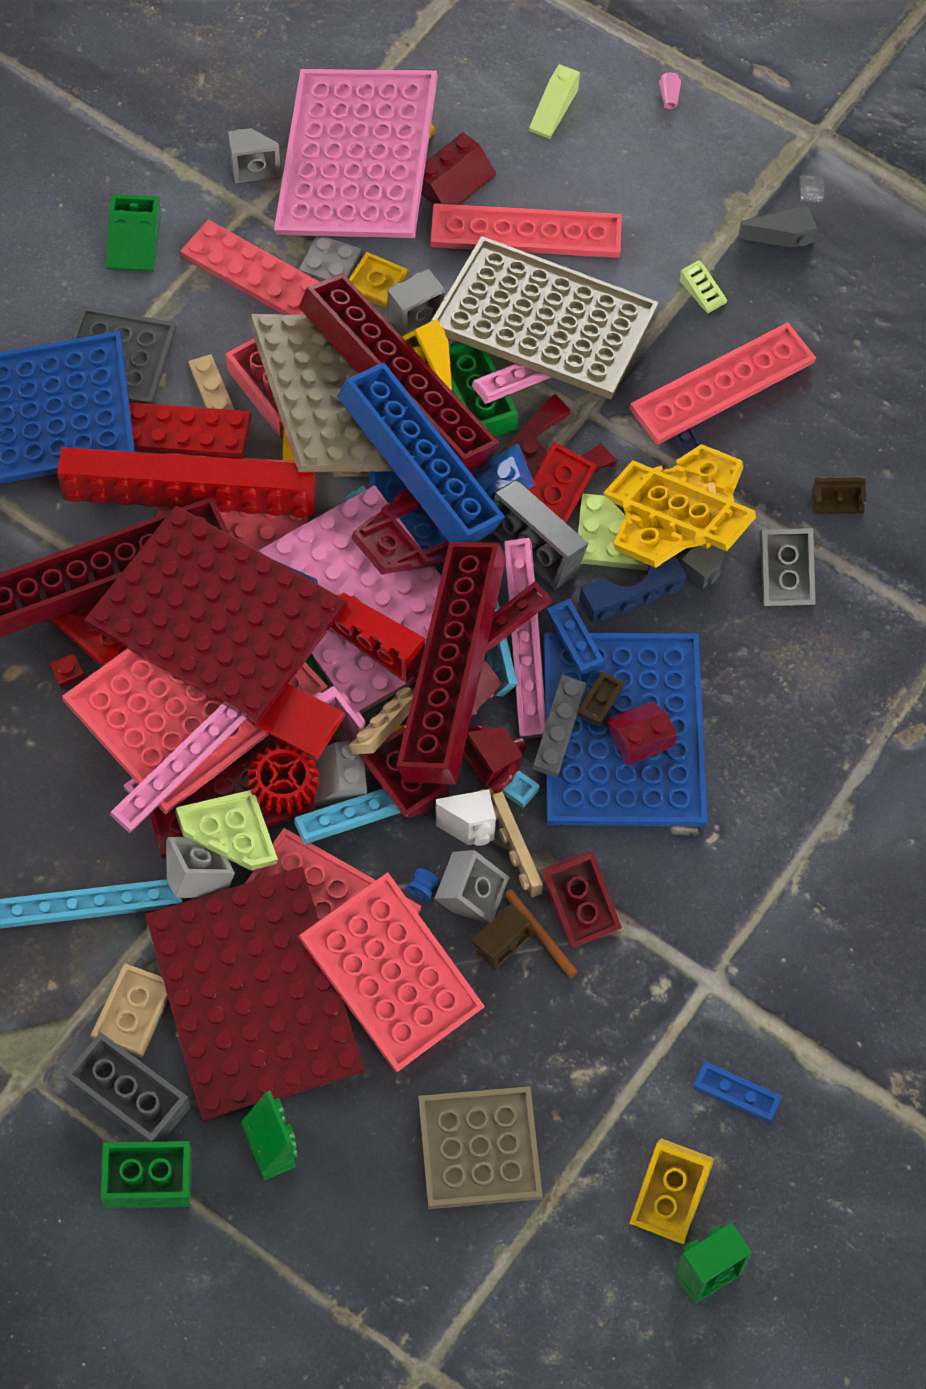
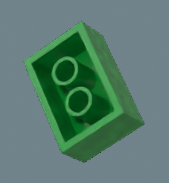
(146, 1174)
(712, 1262)

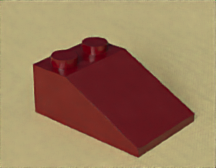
(580, 898)

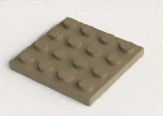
(479, 1147)

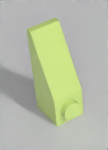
(555, 101)

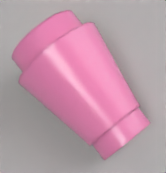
(670, 89)

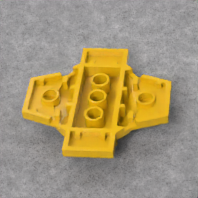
(679, 506)

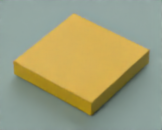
(376, 276)

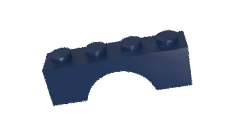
(606, 599)

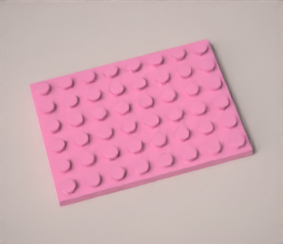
(356, 153)
(330, 555)

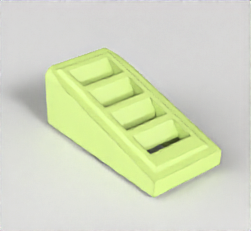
(696, 273)

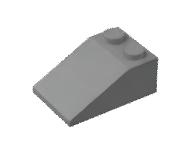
(787, 566)

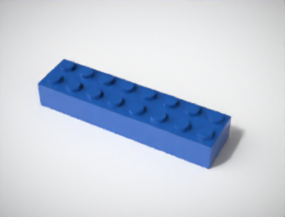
(419, 455)

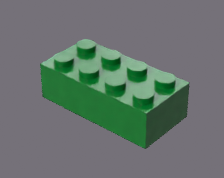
(465, 367)

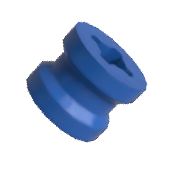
(423, 884)

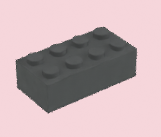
(555, 545)
(127, 1090)

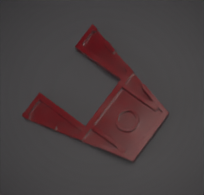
(548, 415)
(388, 543)

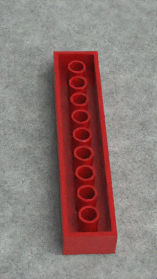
(183, 480)

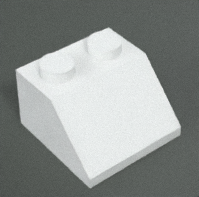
(467, 817)

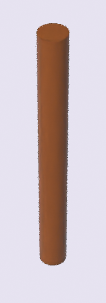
(542, 935)

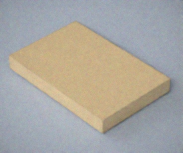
(132, 1009)

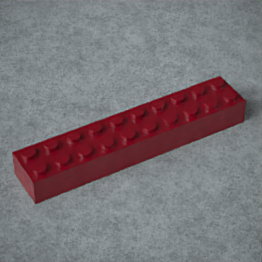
(369, 340)
(79, 573)
(451, 663)

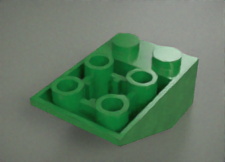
(133, 232)
(269, 1137)

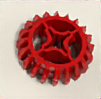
(294, 763)

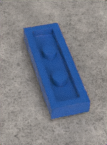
(575, 637)
(737, 1092)

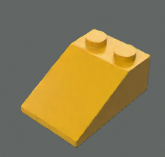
(433, 347)
(671, 1190)

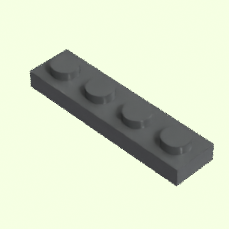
(559, 726)

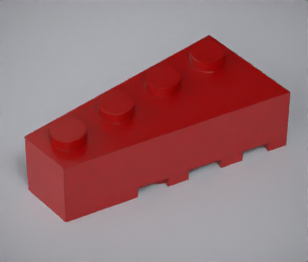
(380, 638)

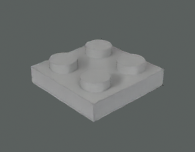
(330, 258)

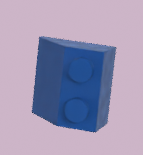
(503, 471)

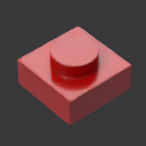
(67, 670)

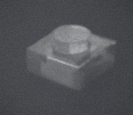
(811, 188)

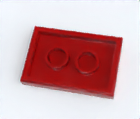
(562, 480)
(301, 721)

